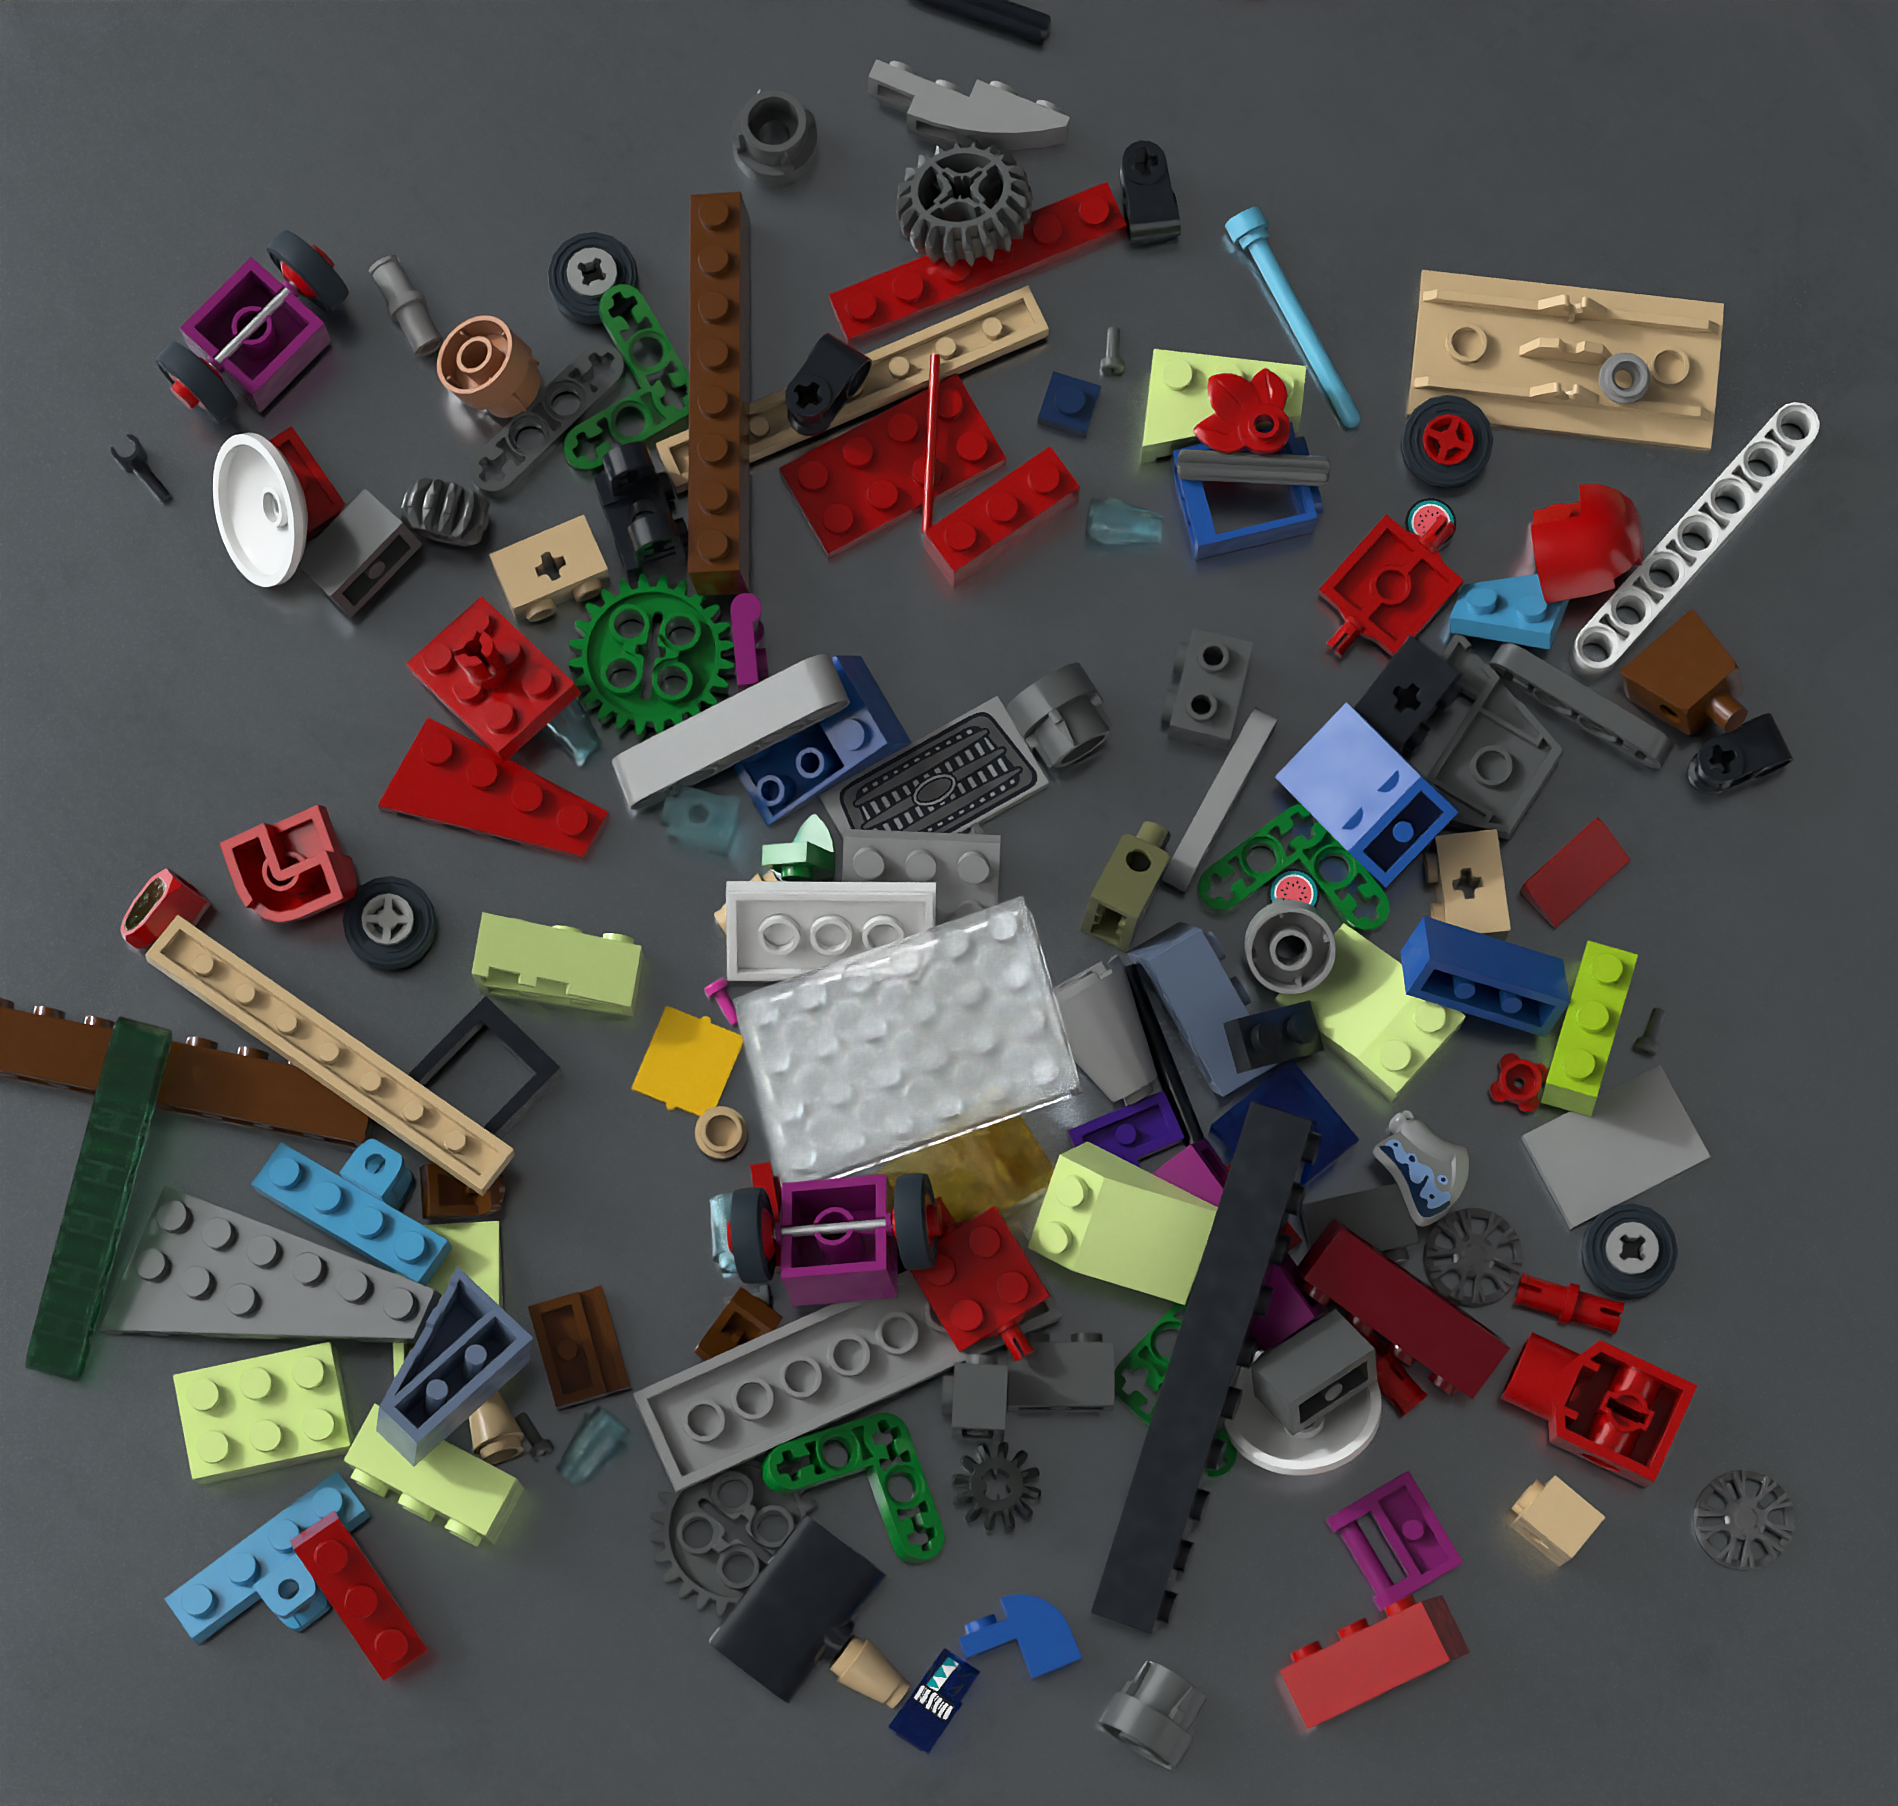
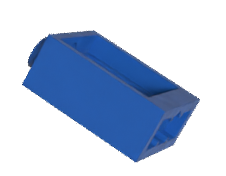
(1199, 521)

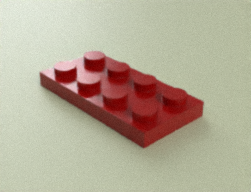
(878, 468)

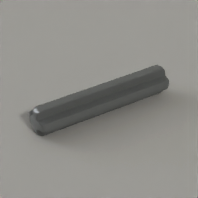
(1253, 467)

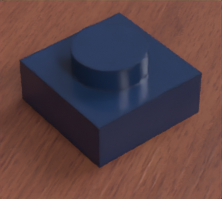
(1069, 404)

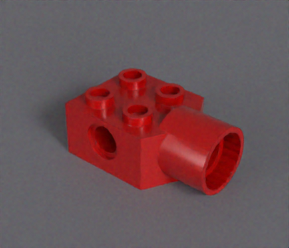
(1601, 1404)

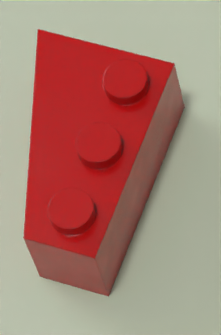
(1372, 1658)

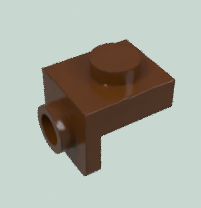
(449, 1198)
(738, 1323)

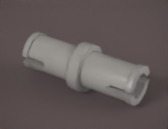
(406, 305)

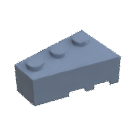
(1199, 999)
(452, 1370)

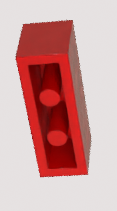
(1001, 517)
(359, 1595)

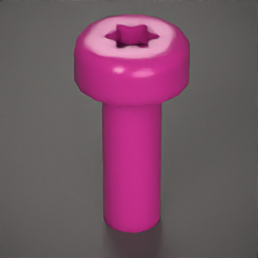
(718, 990)

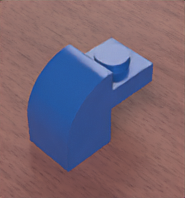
(1036, 1628)

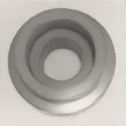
(1640, 378)

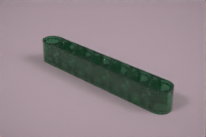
(98, 1199)

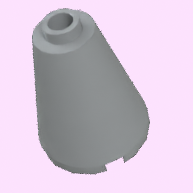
(1107, 1031)

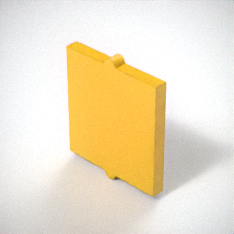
(688, 1062)

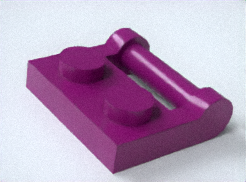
(747, 636)
(1410, 1532)

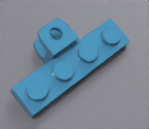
(357, 1207)
(266, 1568)

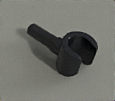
(137, 464)

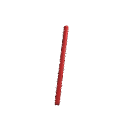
(931, 436)

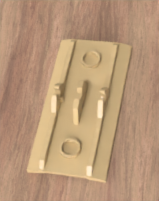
(1538, 349)

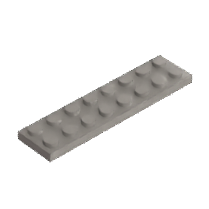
(806, 1377)

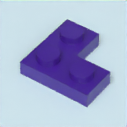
(1133, 1129)

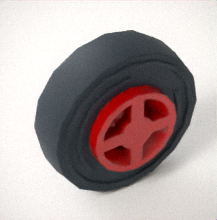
(1454, 424)

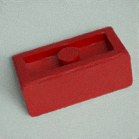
(1575, 873)

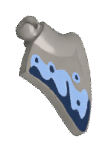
(1424, 1166)

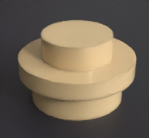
(721, 1132)

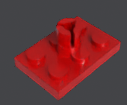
(493, 678)

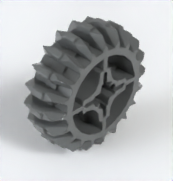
(964, 190)

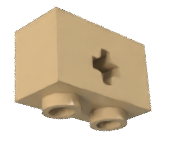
(571, 552)
(1478, 860)
(1555, 1519)

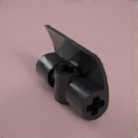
(797, 1609)

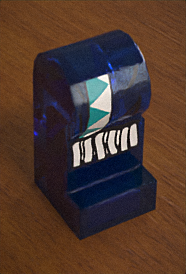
(934, 1702)

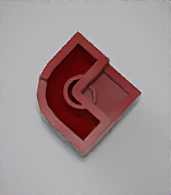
(1586, 543)
(290, 867)

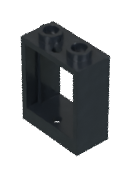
(543, 1068)

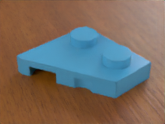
(1507, 612)

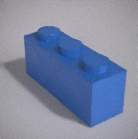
(1484, 976)

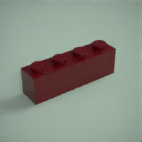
(1402, 1309)

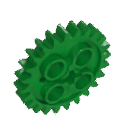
(607, 651)

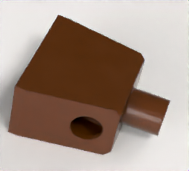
(1686, 678)

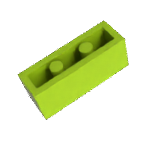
(1589, 1028)

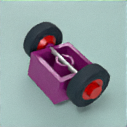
(254, 331)
(836, 1236)

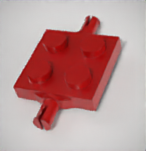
(1390, 585)
(981, 1282)

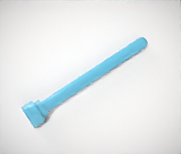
(1251, 232)

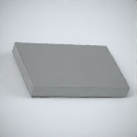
(1625, 1148)

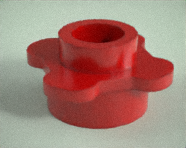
(1533, 1076)

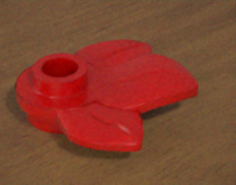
(1238, 410)

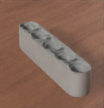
(730, 731)

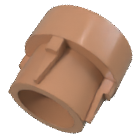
(489, 367)

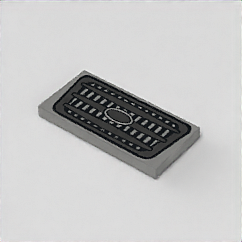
(943, 779)

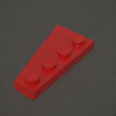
(471, 788)

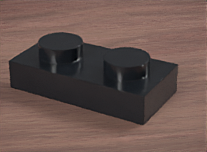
(1273, 1036)

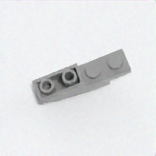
(989, 114)

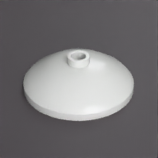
(259, 509)
(1314, 1450)

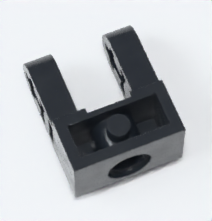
(632, 486)

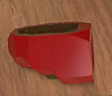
(158, 905)

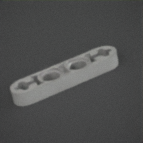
(1220, 799)

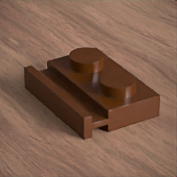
(579, 1347)

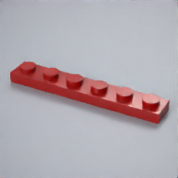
(927, 286)

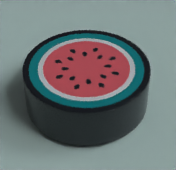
(1425, 513)
(1294, 885)

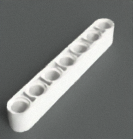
(1707, 521)

